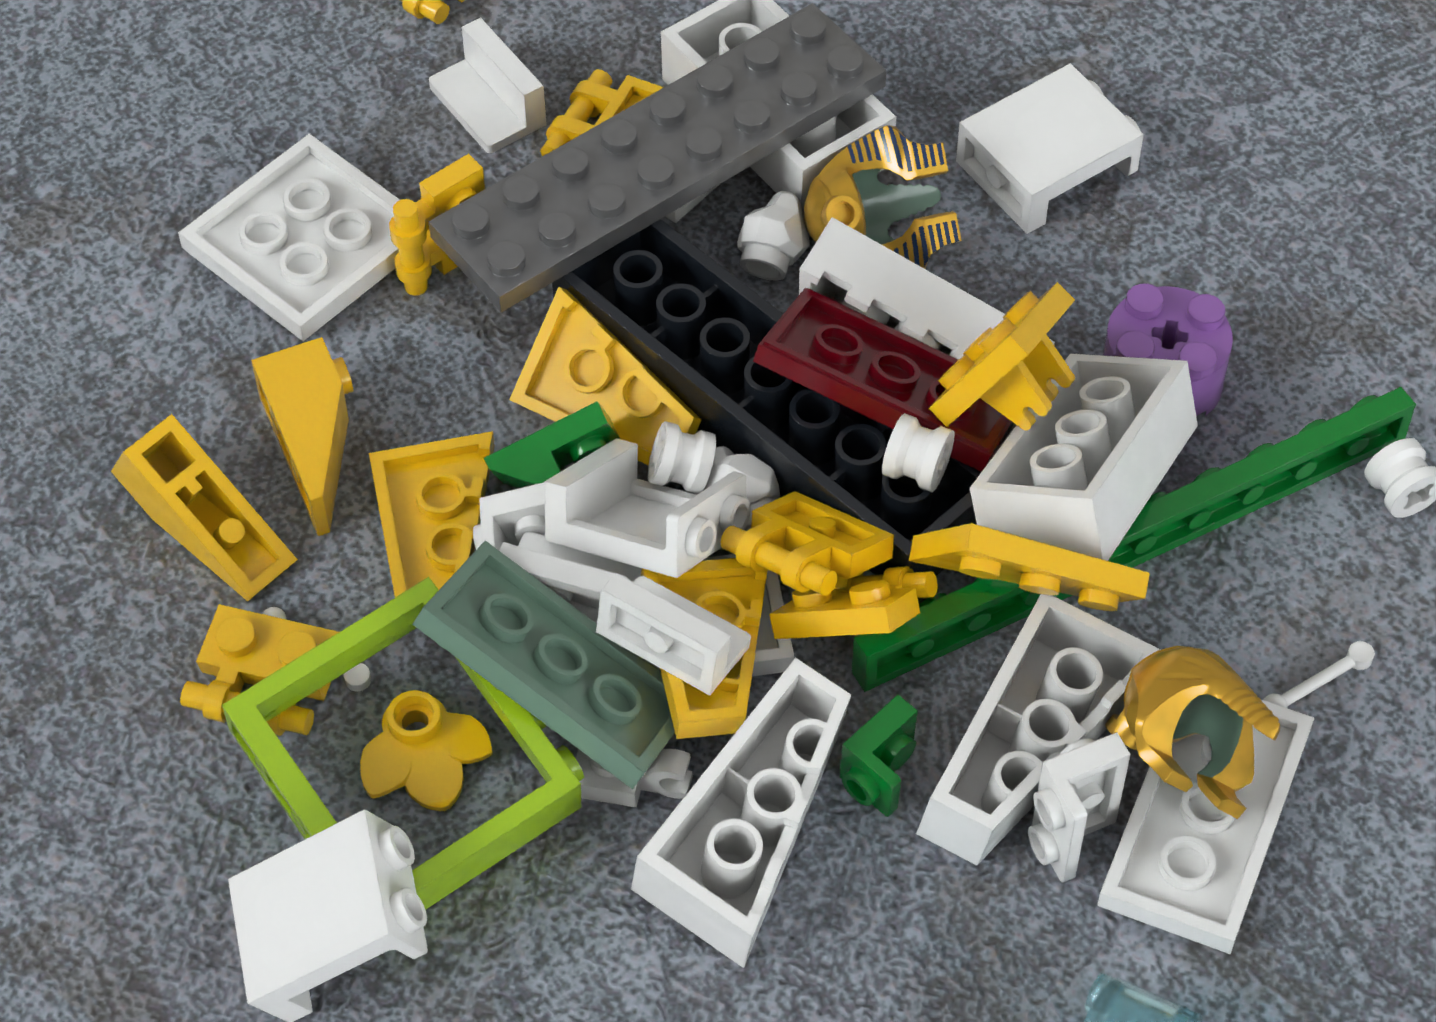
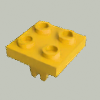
(1011, 364)

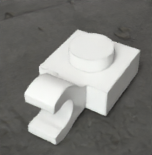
(665, 776)

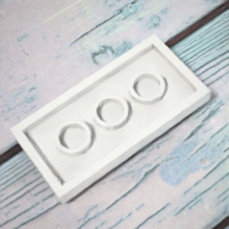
(1191, 863)

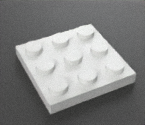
(299, 236)

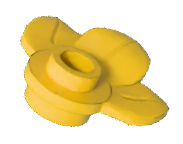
(424, 759)

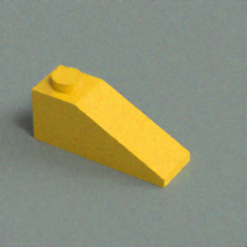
(310, 419)
(201, 508)

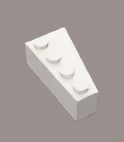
(736, 826)

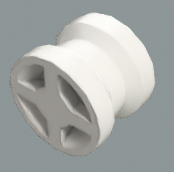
(918, 452)
(681, 458)
(1403, 477)

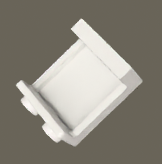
(1046, 143)
(658, 528)
(325, 911)

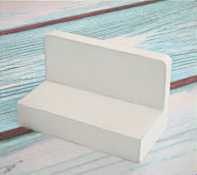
(491, 90)
(568, 571)
(670, 631)

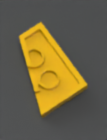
(584, 363)
(430, 505)
(1031, 564)
(737, 597)

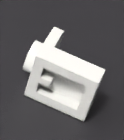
(510, 515)

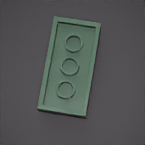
(551, 662)

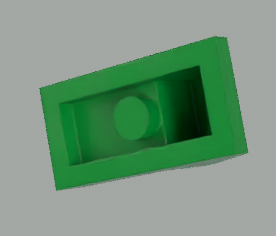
(553, 447)

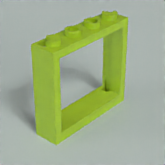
(471, 854)

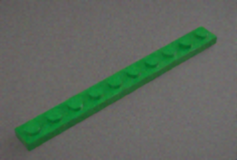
(1162, 525)

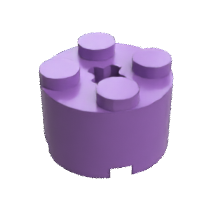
(1175, 326)

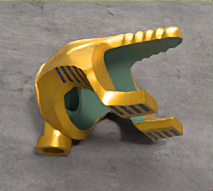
(854, 196)
(1188, 694)

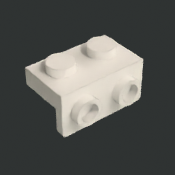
(1076, 797)

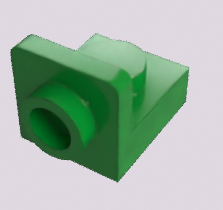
(876, 753)

